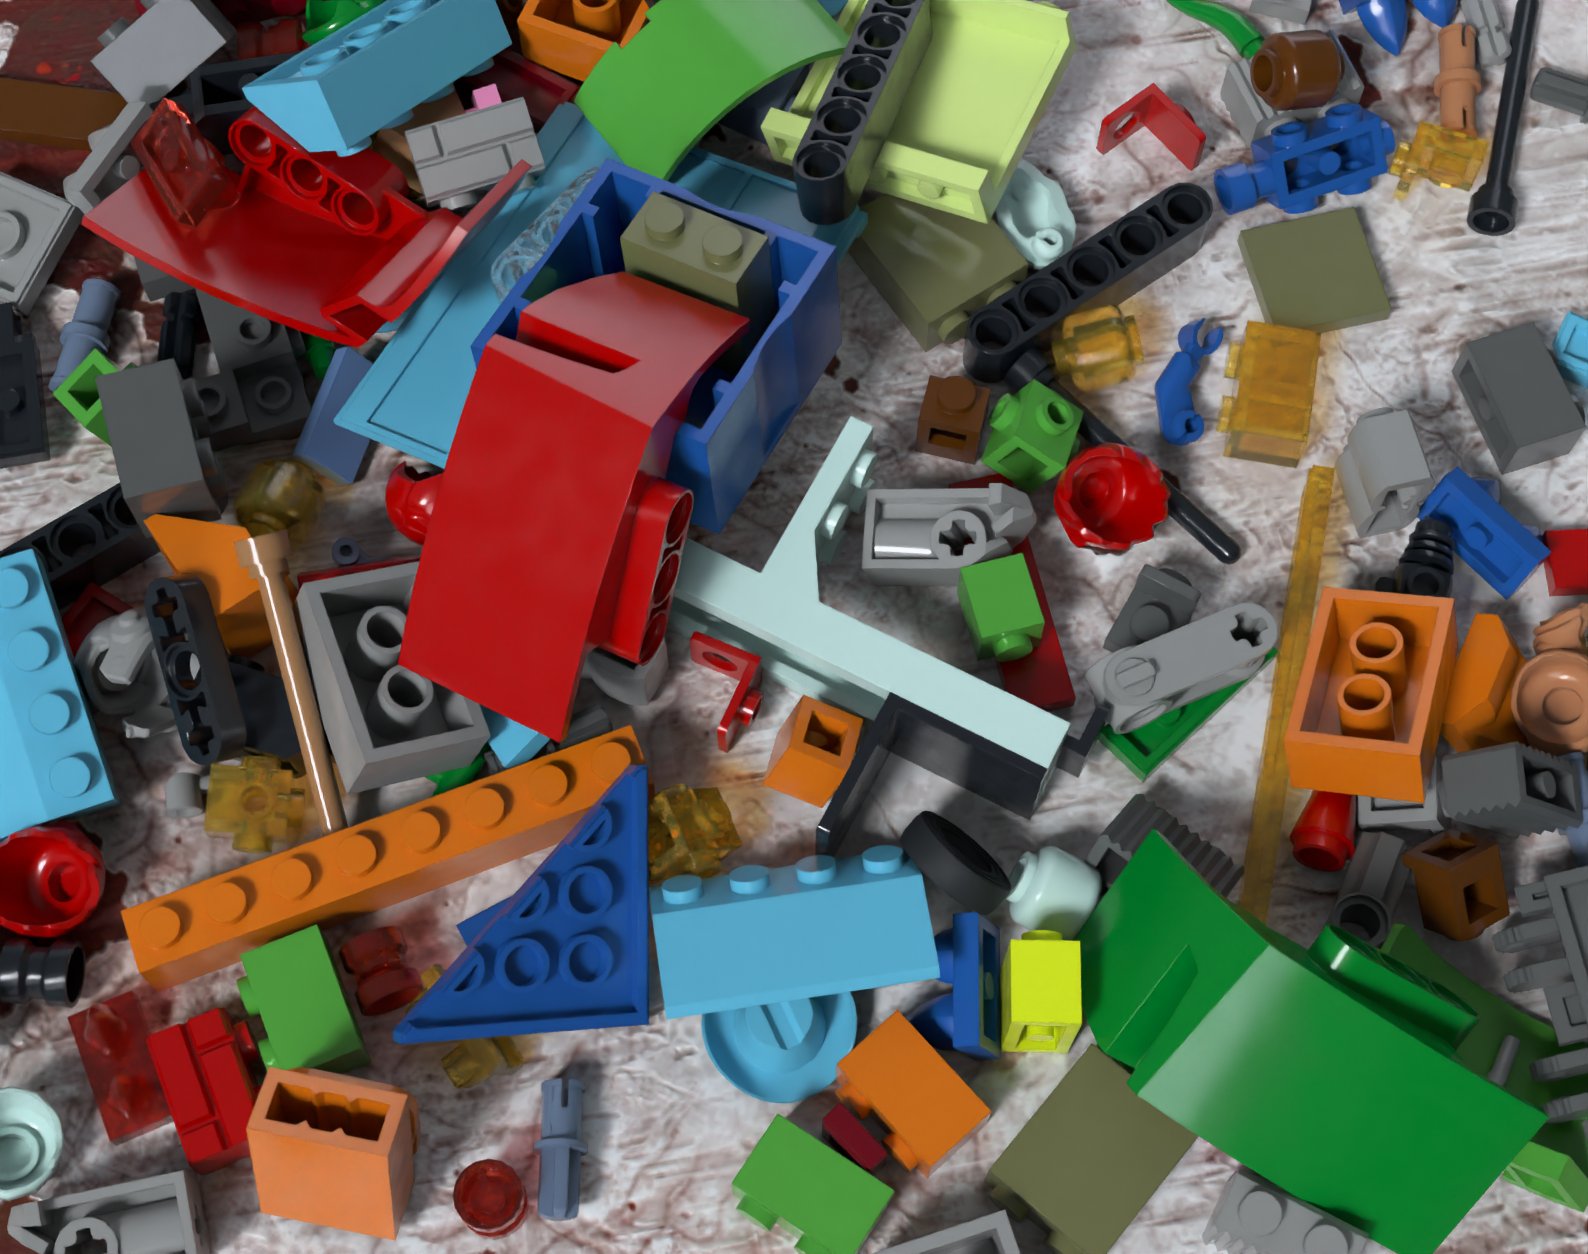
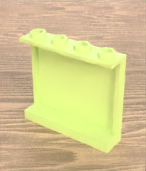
(967, 106)

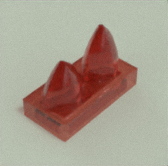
(183, 164)
(120, 1067)

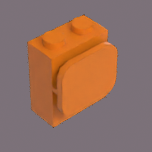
(334, 1150)

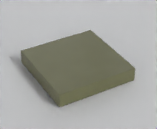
(1315, 272)

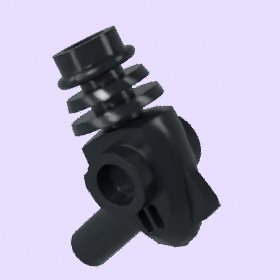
(1425, 564)

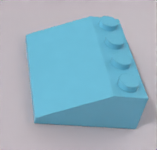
(47, 731)

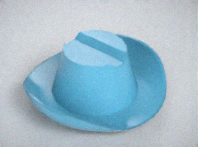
(782, 1047)

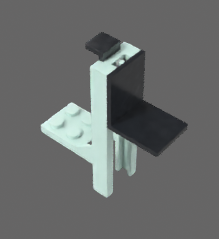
(901, 693)

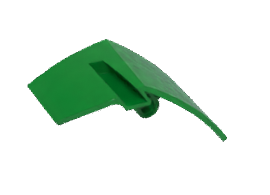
(1294, 1059)

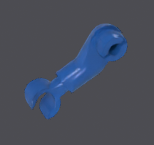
(1172, 389)

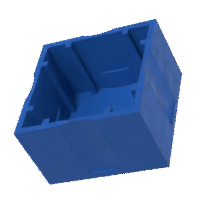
(729, 417)

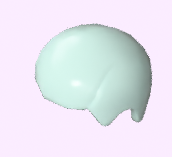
(28, 1142)

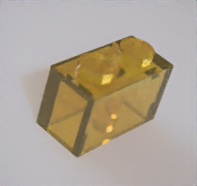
(1270, 394)

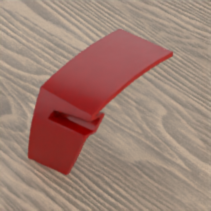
(310, 240)
(558, 498)

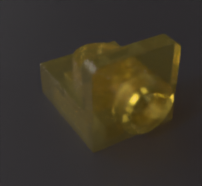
(1438, 155)

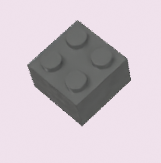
(161, 443)

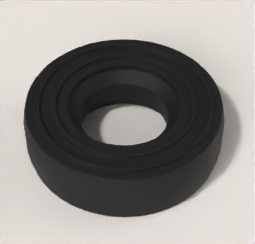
(955, 862)

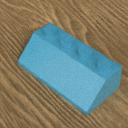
(378, 71)
(792, 931)

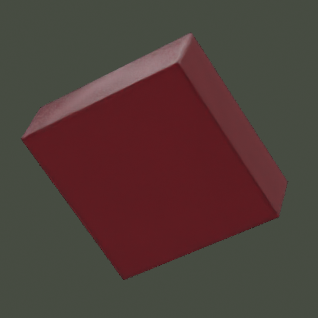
(853, 1140)

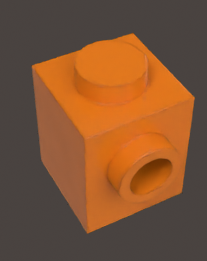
(813, 751)

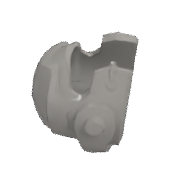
(125, 675)

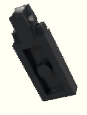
(21, 395)

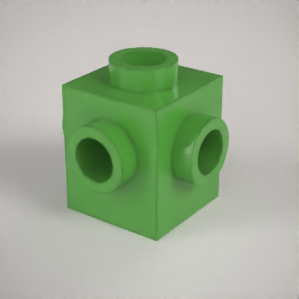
(1032, 435)

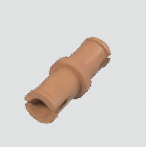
(1458, 80)

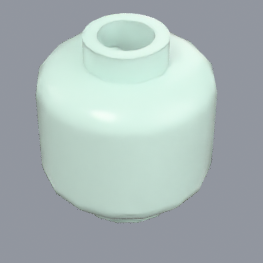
(1053, 891)

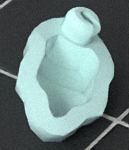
(1035, 216)

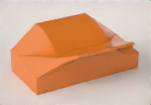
(1480, 689)

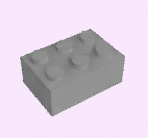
(375, 713)

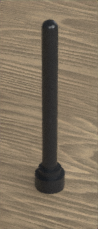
(1494, 206)
(1039, 366)

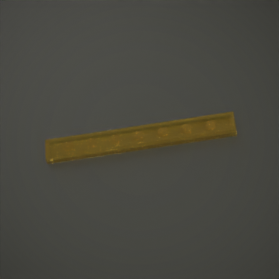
(1292, 649)

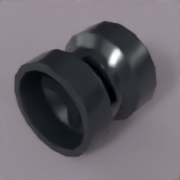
(42, 971)

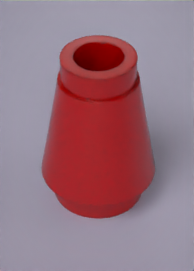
(1325, 831)

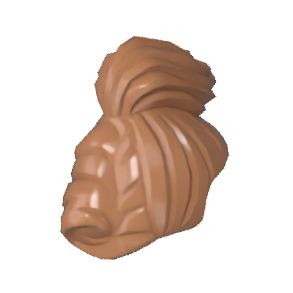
(1552, 686)

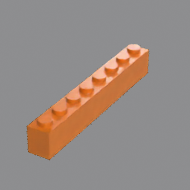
(376, 861)

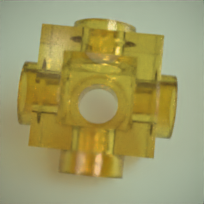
(235, 787)
(689, 832)

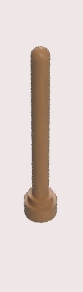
(267, 561)

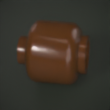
(1297, 70)

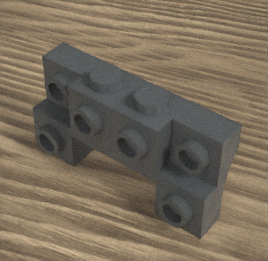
(259, 378)

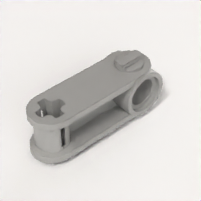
(1182, 665)

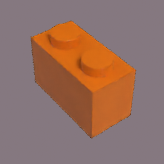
(910, 1096)

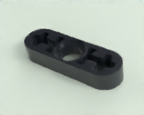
(216, 685)

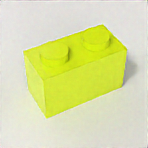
(1040, 993)

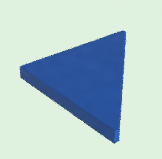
(565, 944)

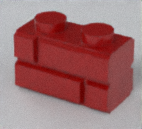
(208, 1086)

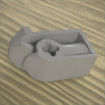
(916, 530)
(133, 1217)

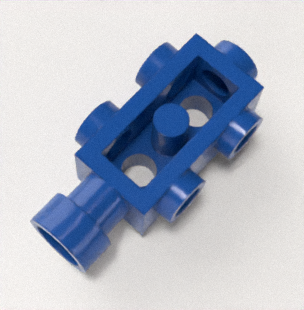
(1310, 164)

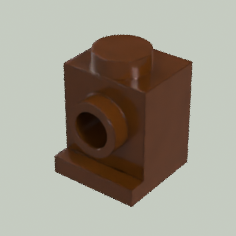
(957, 407)
(1458, 884)

